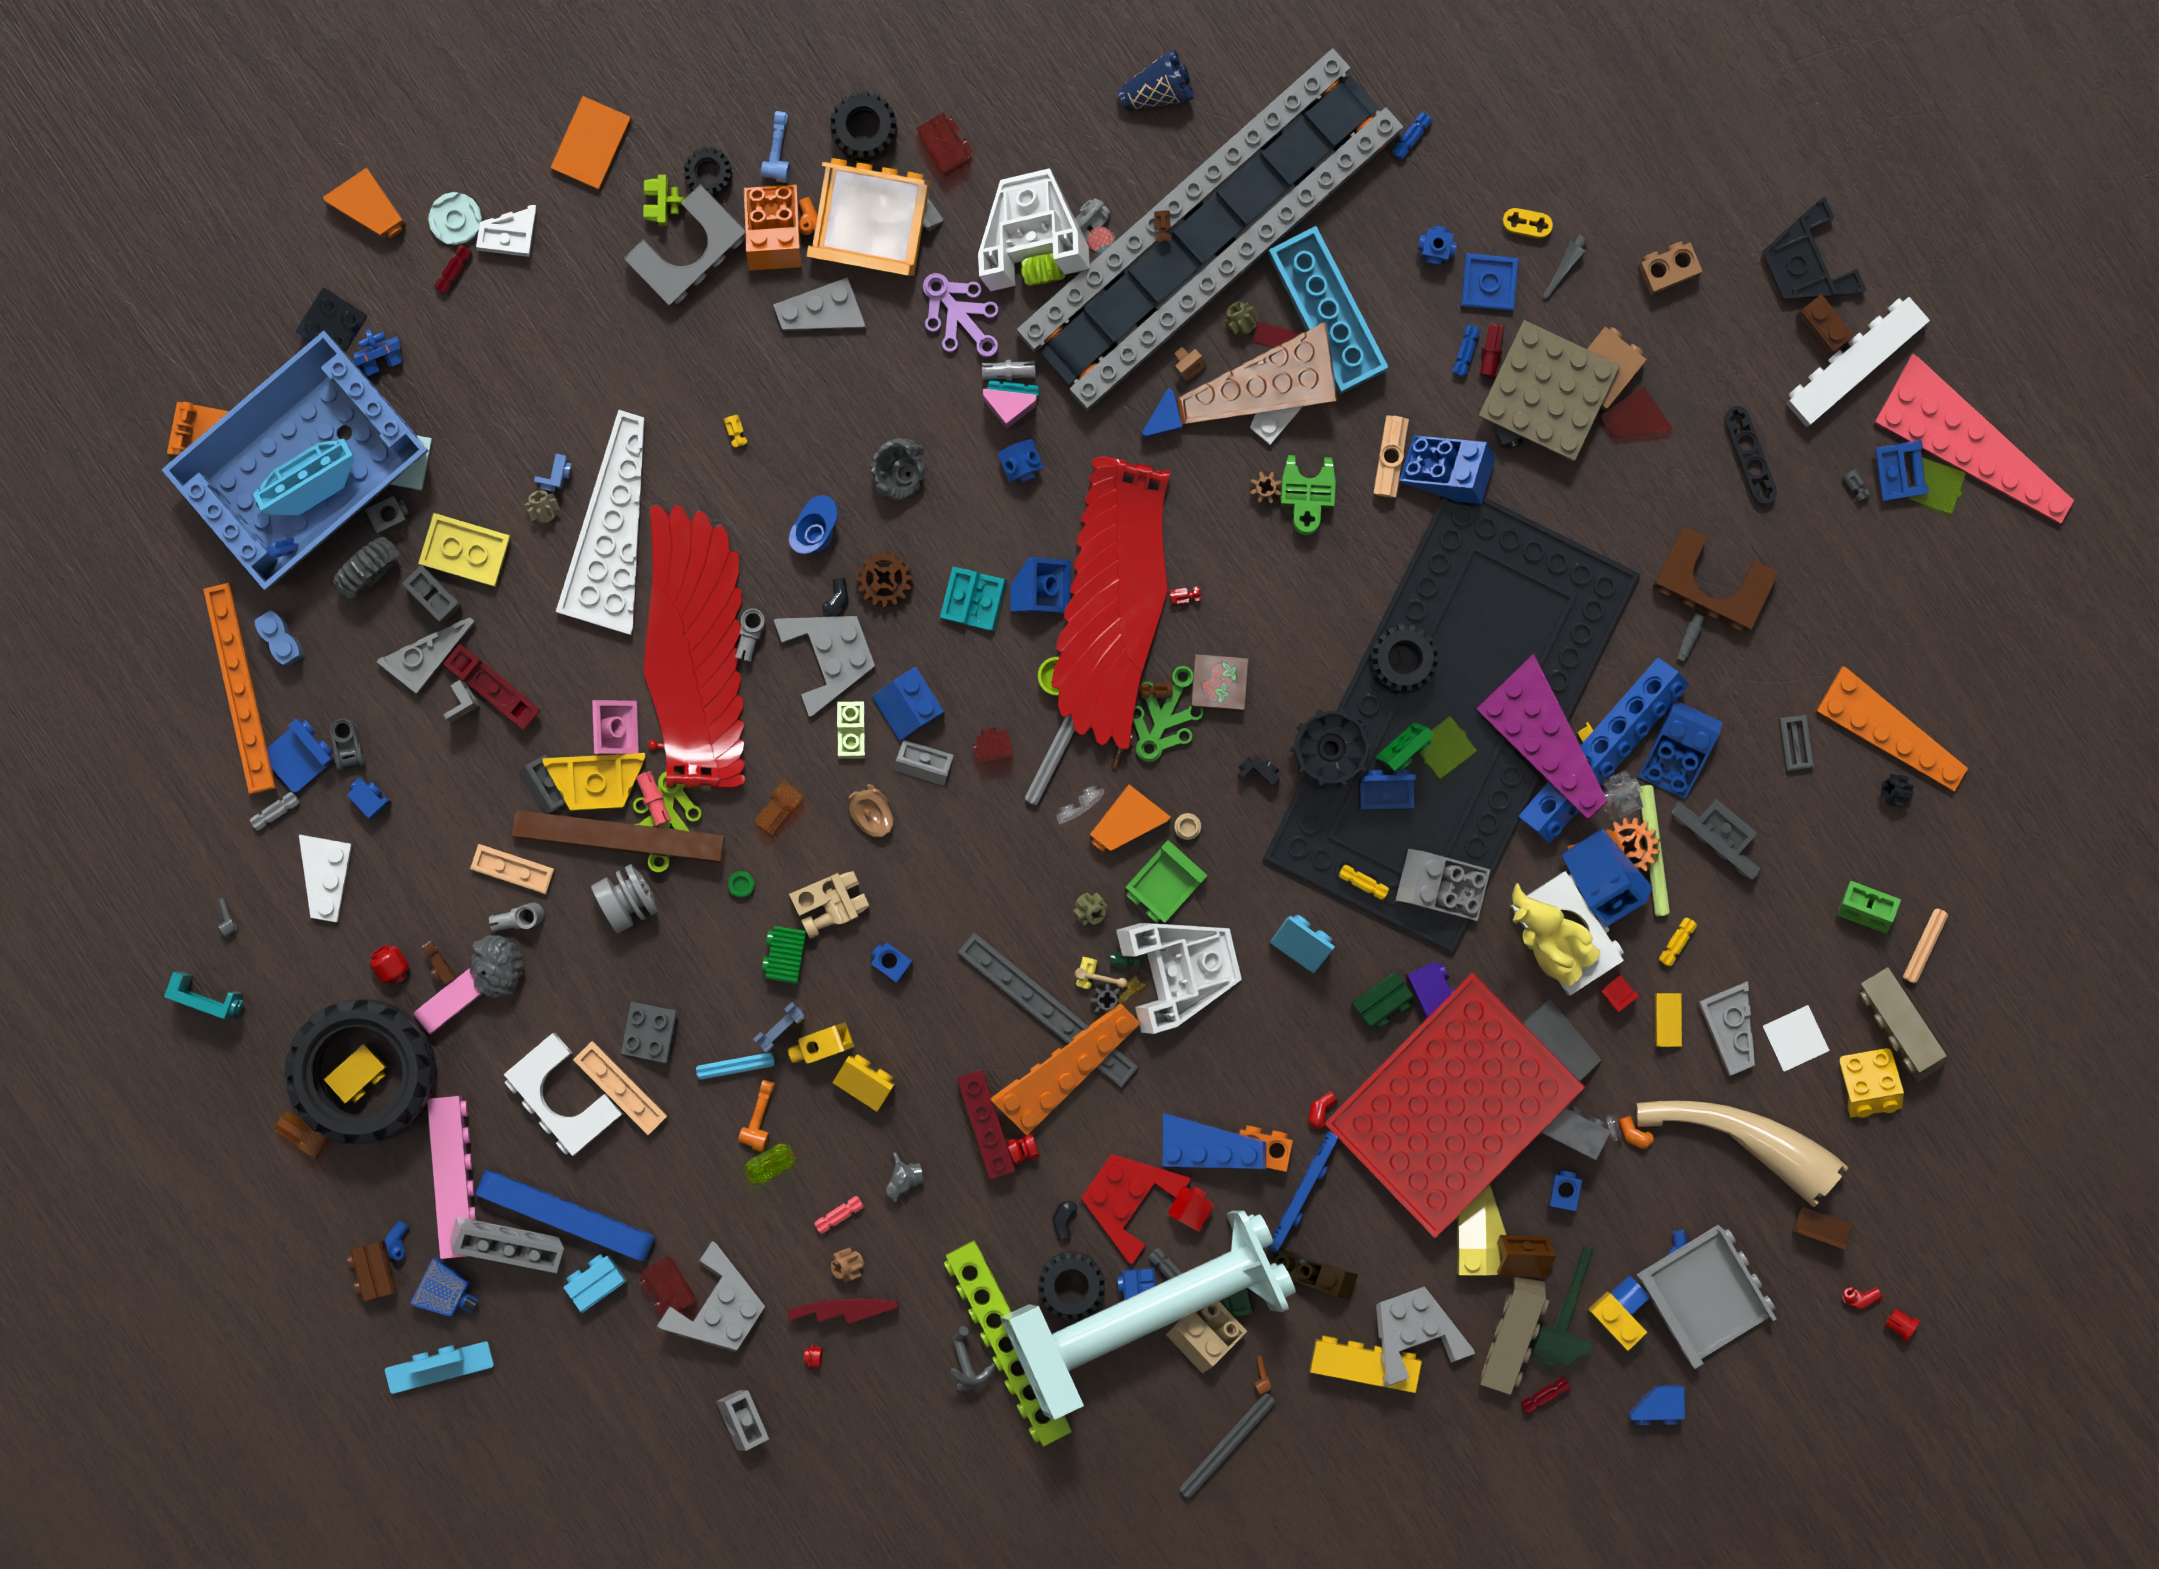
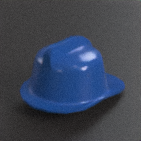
(814, 526)

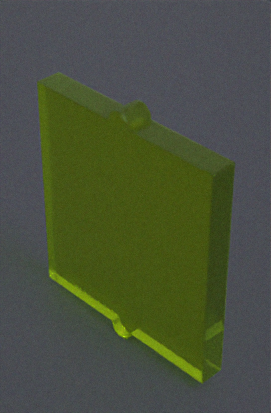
(1943, 486)
(1447, 748)

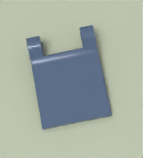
(794, 1014)

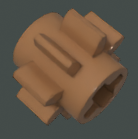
(1269, 494)
(847, 1265)

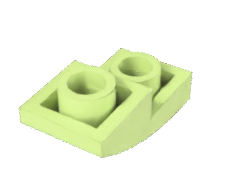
(851, 730)

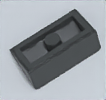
(542, 786)

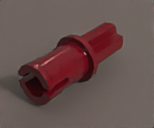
(1492, 350)

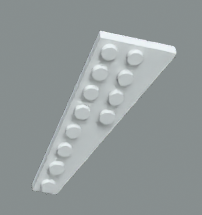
(605, 557)

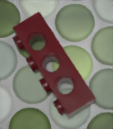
(986, 1124)

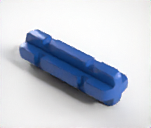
(1412, 135)
(1466, 350)
(282, 547)

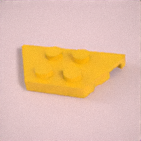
(595, 780)

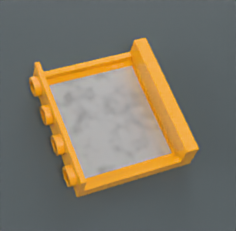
(870, 217)

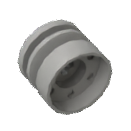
(624, 898)

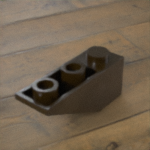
(1316, 1273)

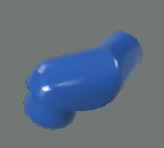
(394, 1241)

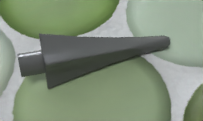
(1571, 256)

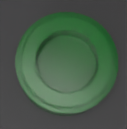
(741, 884)

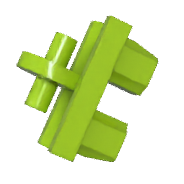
(659, 212)

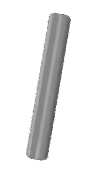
(1050, 761)

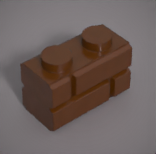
(1825, 324)
(372, 1271)

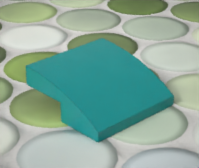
(973, 599)

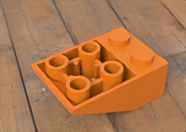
(772, 227)

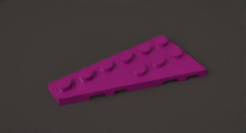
(1535, 725)

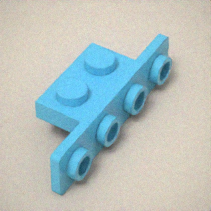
(439, 1367)

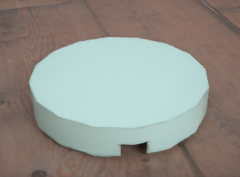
(455, 218)

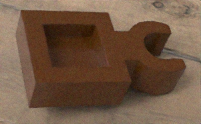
(441, 969)

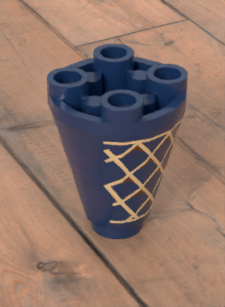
(1158, 84)

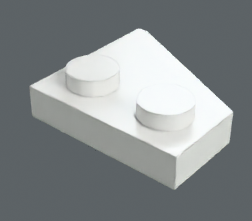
(509, 233)

